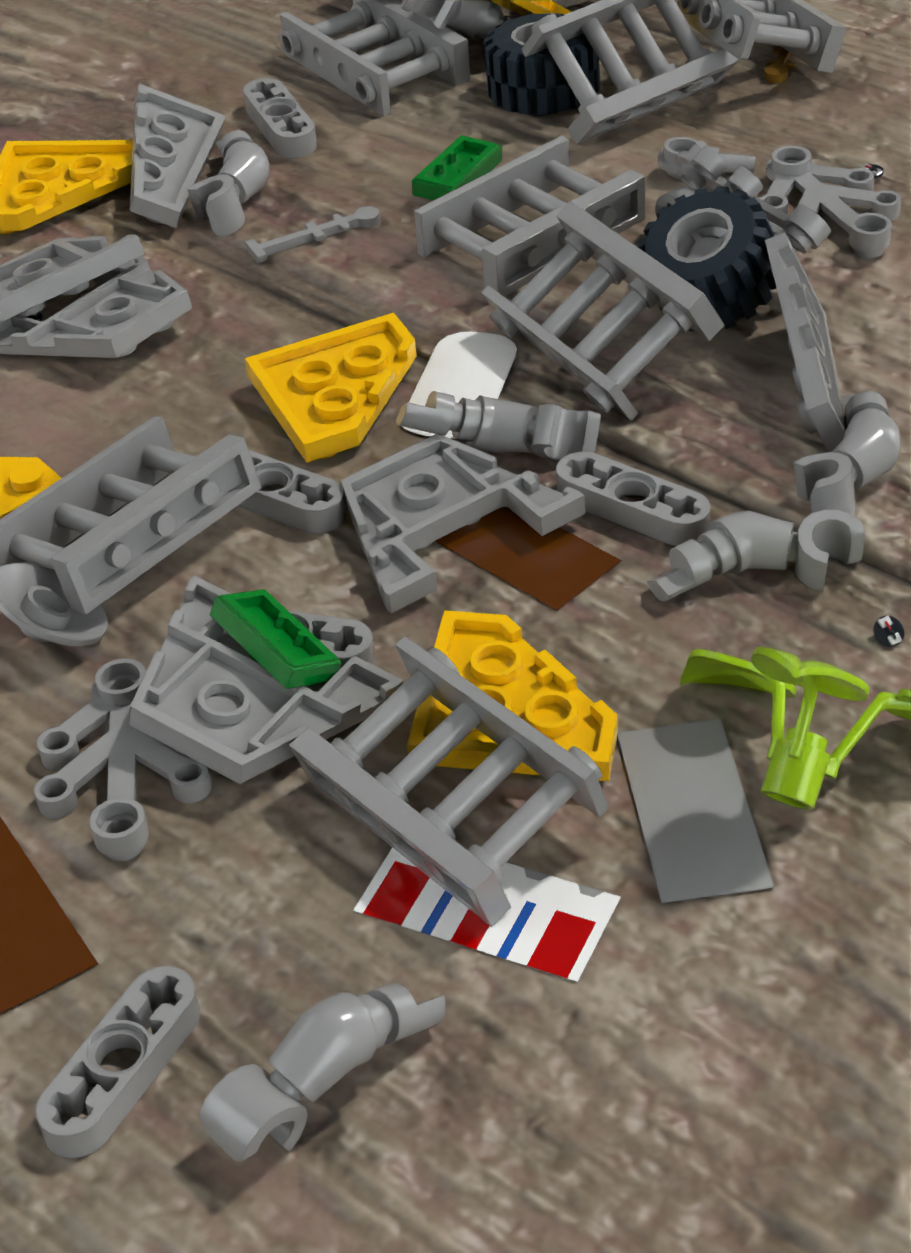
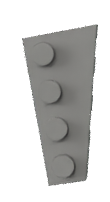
(168, 153)
(808, 344)

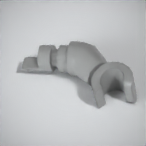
(464, 16)
(241, 177)
(505, 425)
(864, 454)
(763, 542)
(308, 1062)

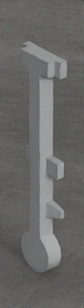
(363, 217)

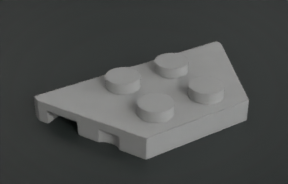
(59, 268)

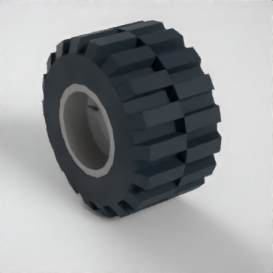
(535, 81)
(717, 247)

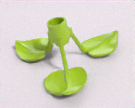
(800, 758)

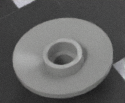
(38, 605)

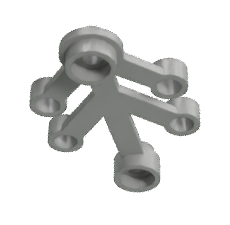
(704, 168)
(868, 232)
(120, 822)

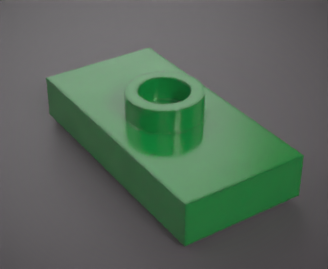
(456, 166)
(275, 638)

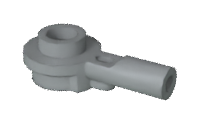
(675, 145)

